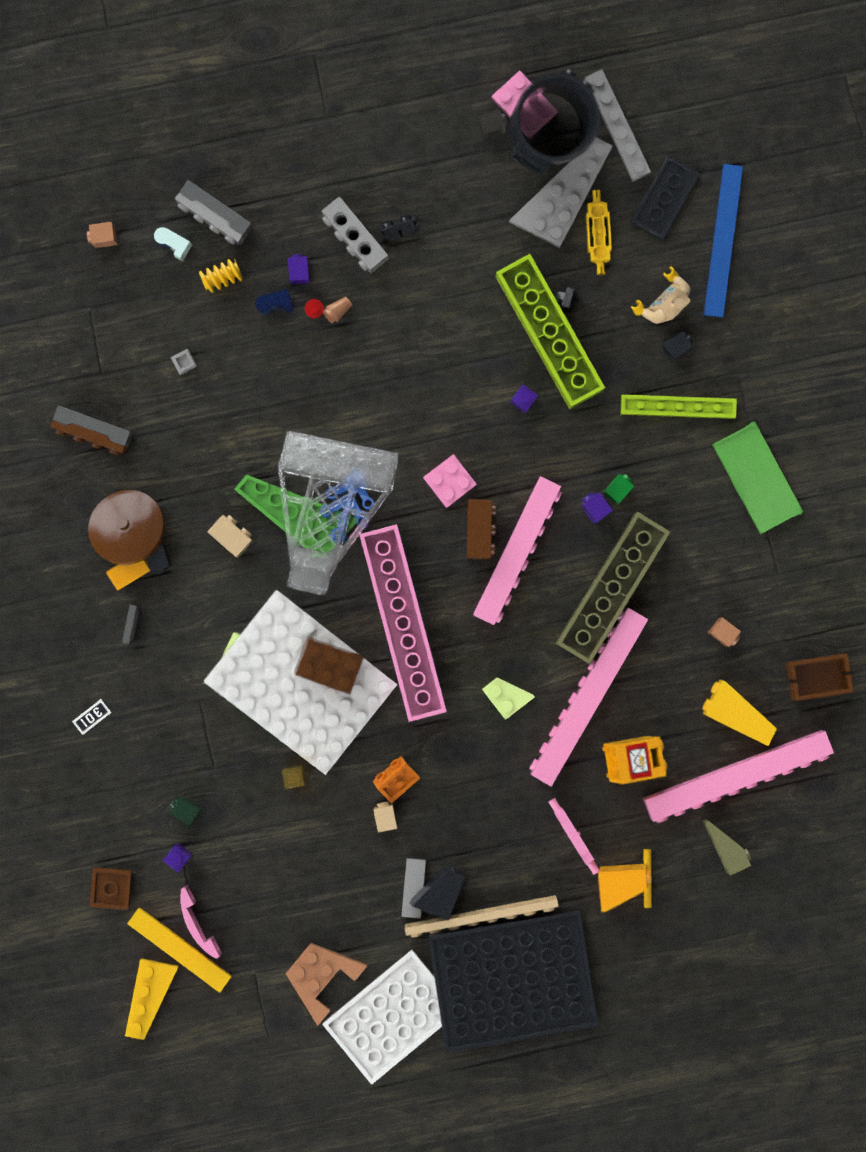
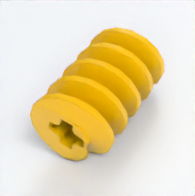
(221, 275)

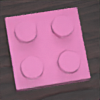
(449, 481)

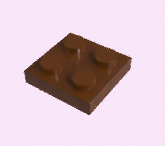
(110, 888)

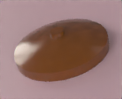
(126, 527)

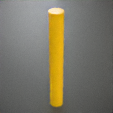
(647, 893)

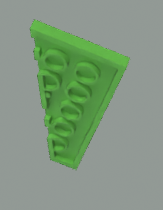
(269, 501)

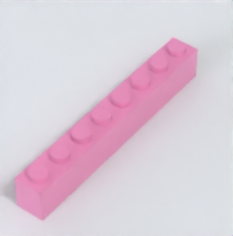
(516, 551)

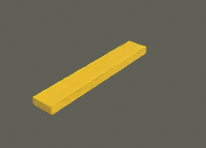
(179, 949)

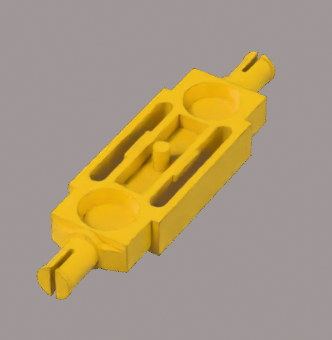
(599, 252)

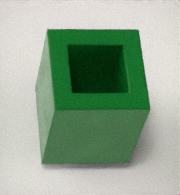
(619, 488)

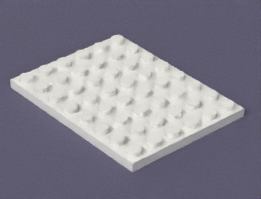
(299, 712)

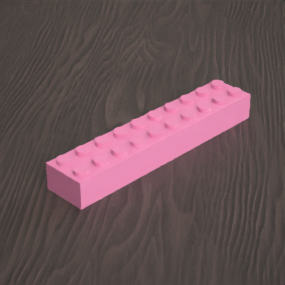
(403, 623)

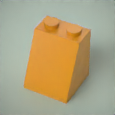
(622, 883)

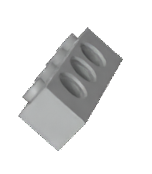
(339, 209)

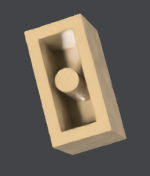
(230, 535)

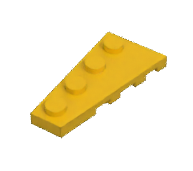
(149, 991)

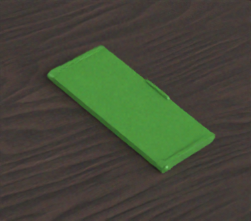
(757, 478)

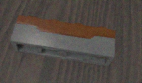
(92, 430)

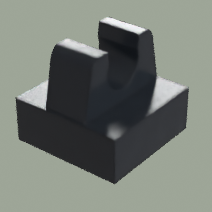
(567, 298)

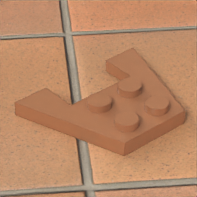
(314, 971)

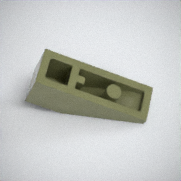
(731, 854)

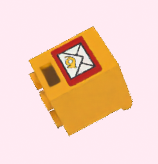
(635, 759)

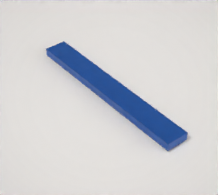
(723, 240)

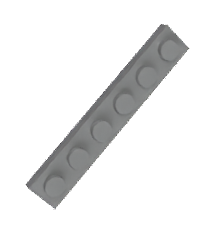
(618, 126)

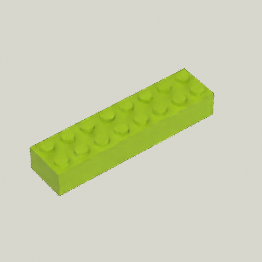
(549, 331)

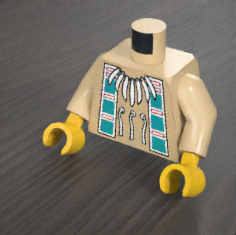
(669, 303)

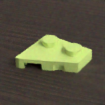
(506, 697)

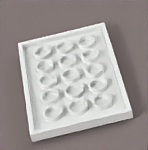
(388, 1017)

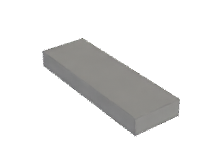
(413, 884)

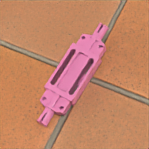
(574, 836)

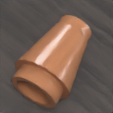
(337, 309)

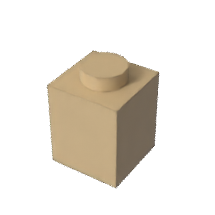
(385, 817)

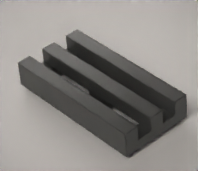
(131, 624)

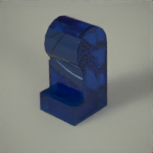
(274, 301)

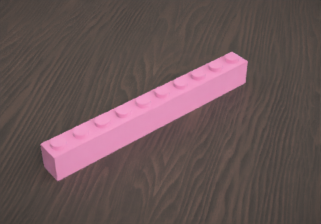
(588, 696)
(738, 775)

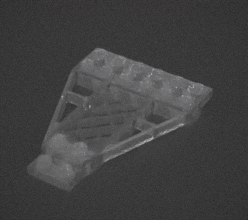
(335, 463)

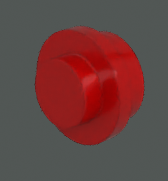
(314, 308)

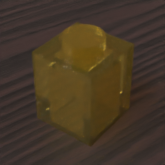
(293, 777)

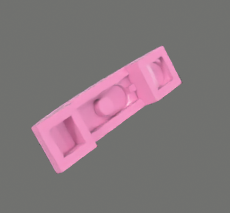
(210, 944)

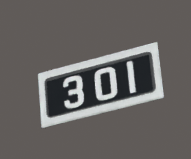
(91, 717)

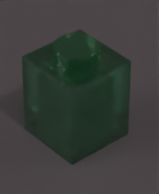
(184, 810)

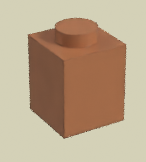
(102, 234)
(725, 632)

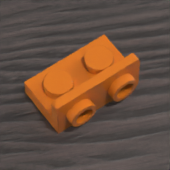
(395, 779)

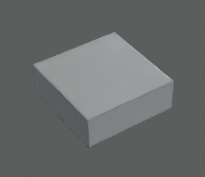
(183, 361)

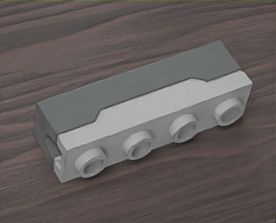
(214, 213)

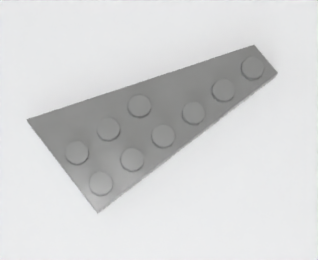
(559, 201)

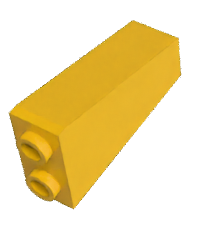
(735, 712)

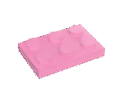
(536, 110)

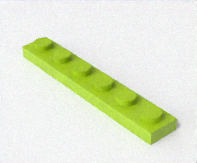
(678, 406)

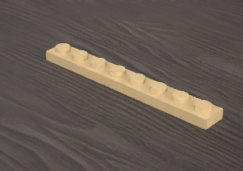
(474, 917)

